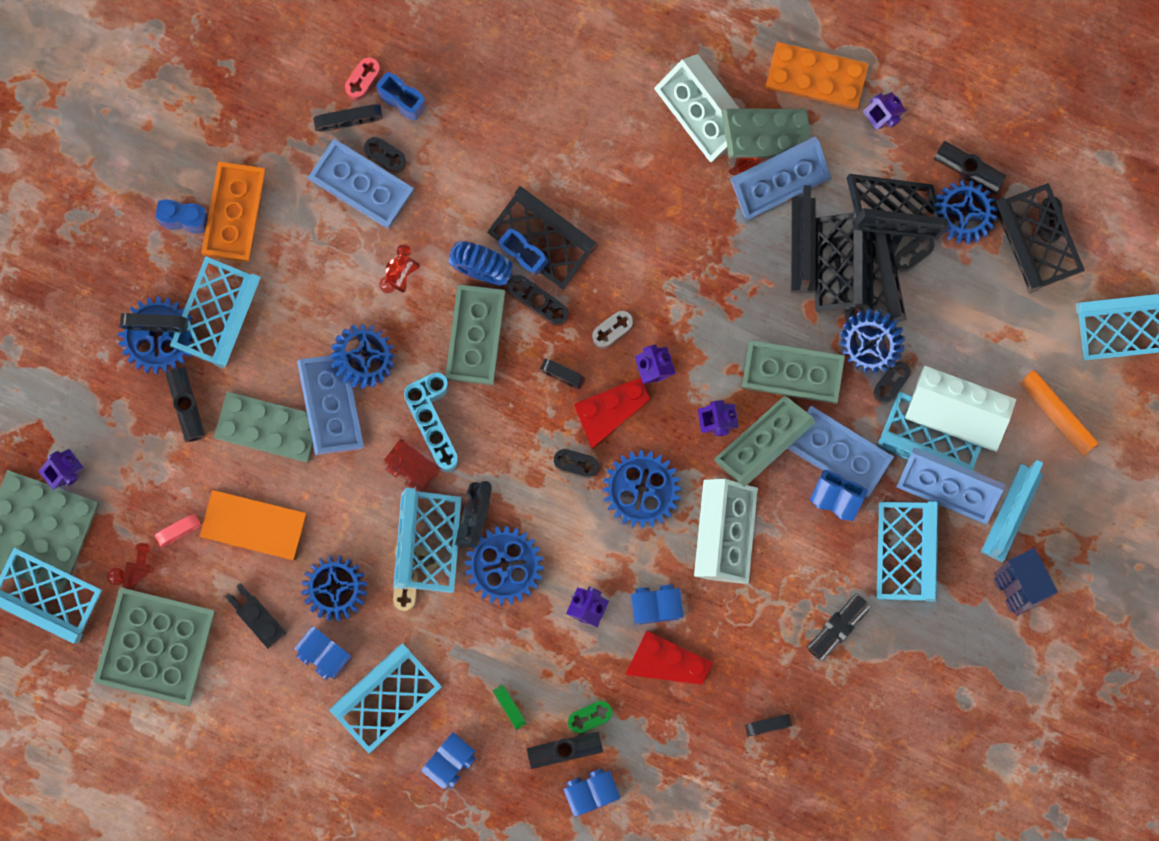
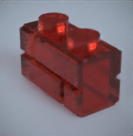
(411, 466)

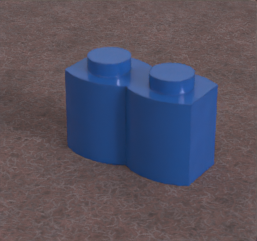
(405, 98)
(175, 216)
(519, 248)
(838, 495)
(656, 605)
(323, 653)
(448, 761)
(591, 793)

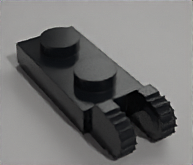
(474, 514)
(257, 618)

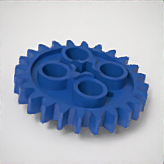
(134, 339)
(620, 484)
(508, 588)

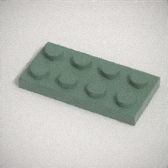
(764, 131)
(475, 335)
(793, 372)
(265, 427)
(764, 441)

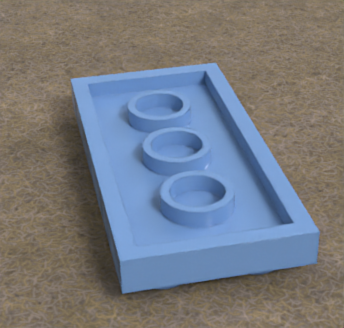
(780, 178)
(361, 184)
(329, 407)
(842, 451)
(950, 485)

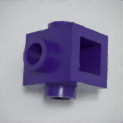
(884, 110)
(654, 364)
(718, 418)
(61, 469)
(587, 606)

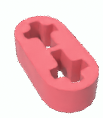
(367, 81)
(178, 530)

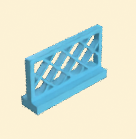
(1118, 306)
(235, 318)
(903, 447)
(1013, 511)
(406, 540)
(929, 551)
(41, 617)
(370, 682)

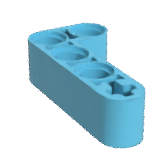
(435, 425)

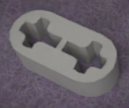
(615, 334)

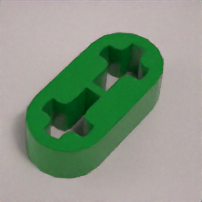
(509, 707)
(588, 711)

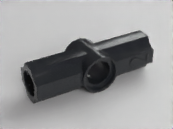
(956, 158)
(181, 390)
(838, 627)
(581, 747)

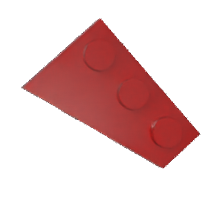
(609, 409)
(667, 661)

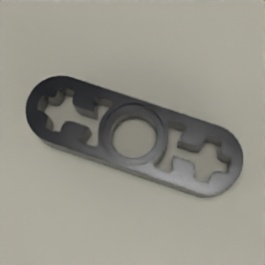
(347, 118)
(519, 295)
(153, 322)

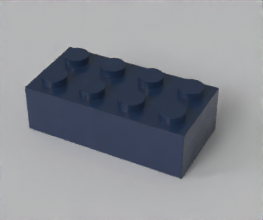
(1025, 582)

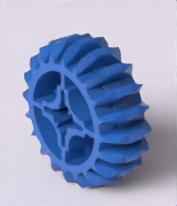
(974, 213)
(480, 263)
(861, 325)
(364, 338)
(323, 589)

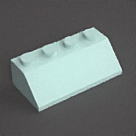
(697, 103)
(960, 408)
(726, 531)

